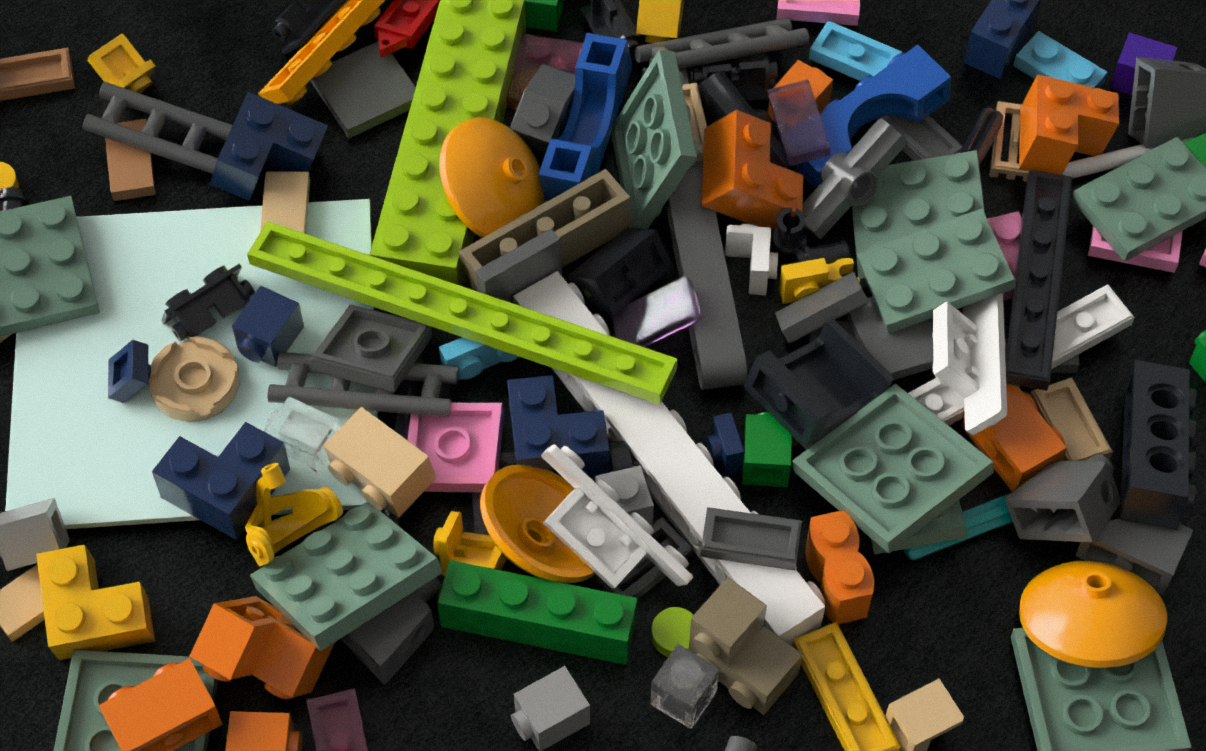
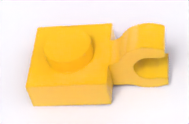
(806, 277)

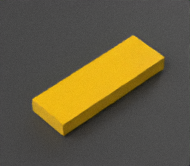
(844, 691)

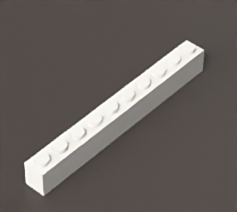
(677, 470)

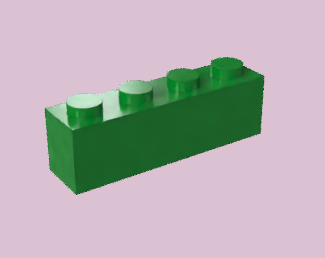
(537, 612)

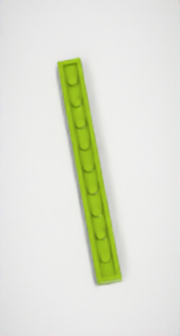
(464, 312)

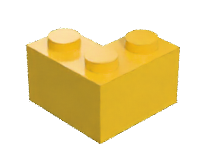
(81, 613)

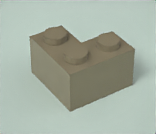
(750, 657)

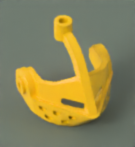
(309, 511)

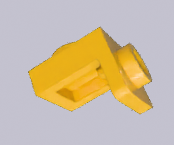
(122, 65)
(465, 547)

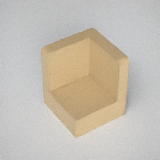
(923, 716)

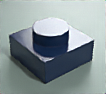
(128, 371)
(726, 445)

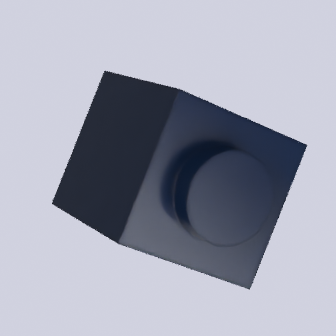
(267, 326)

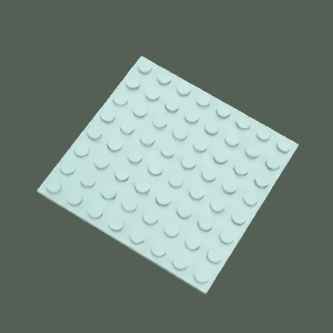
(101, 451)

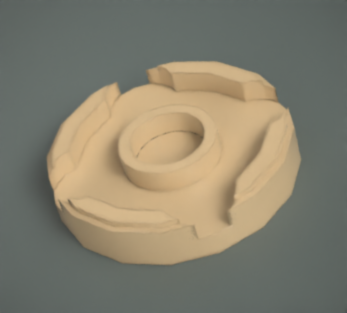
(196, 392)

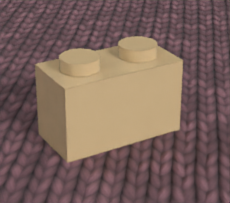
(379, 463)

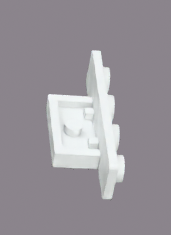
(972, 358)
(601, 530)

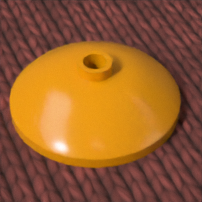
(489, 175)
(514, 512)
(1093, 614)

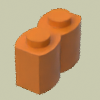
(839, 567)

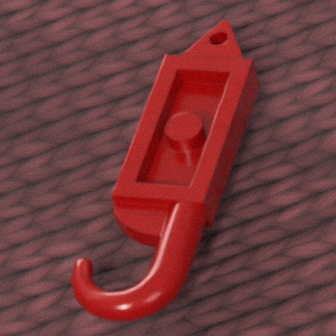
(404, 24)

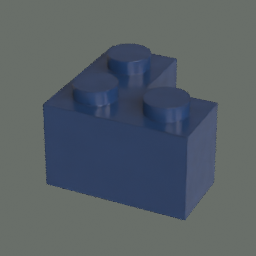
(268, 138)
(538, 426)
(220, 487)

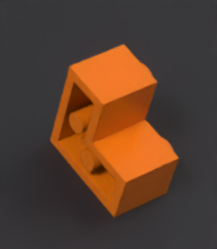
(1063, 120)
(739, 173)
(257, 640)

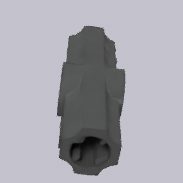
(851, 177)

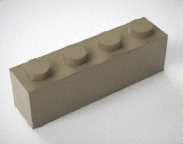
(580, 218)

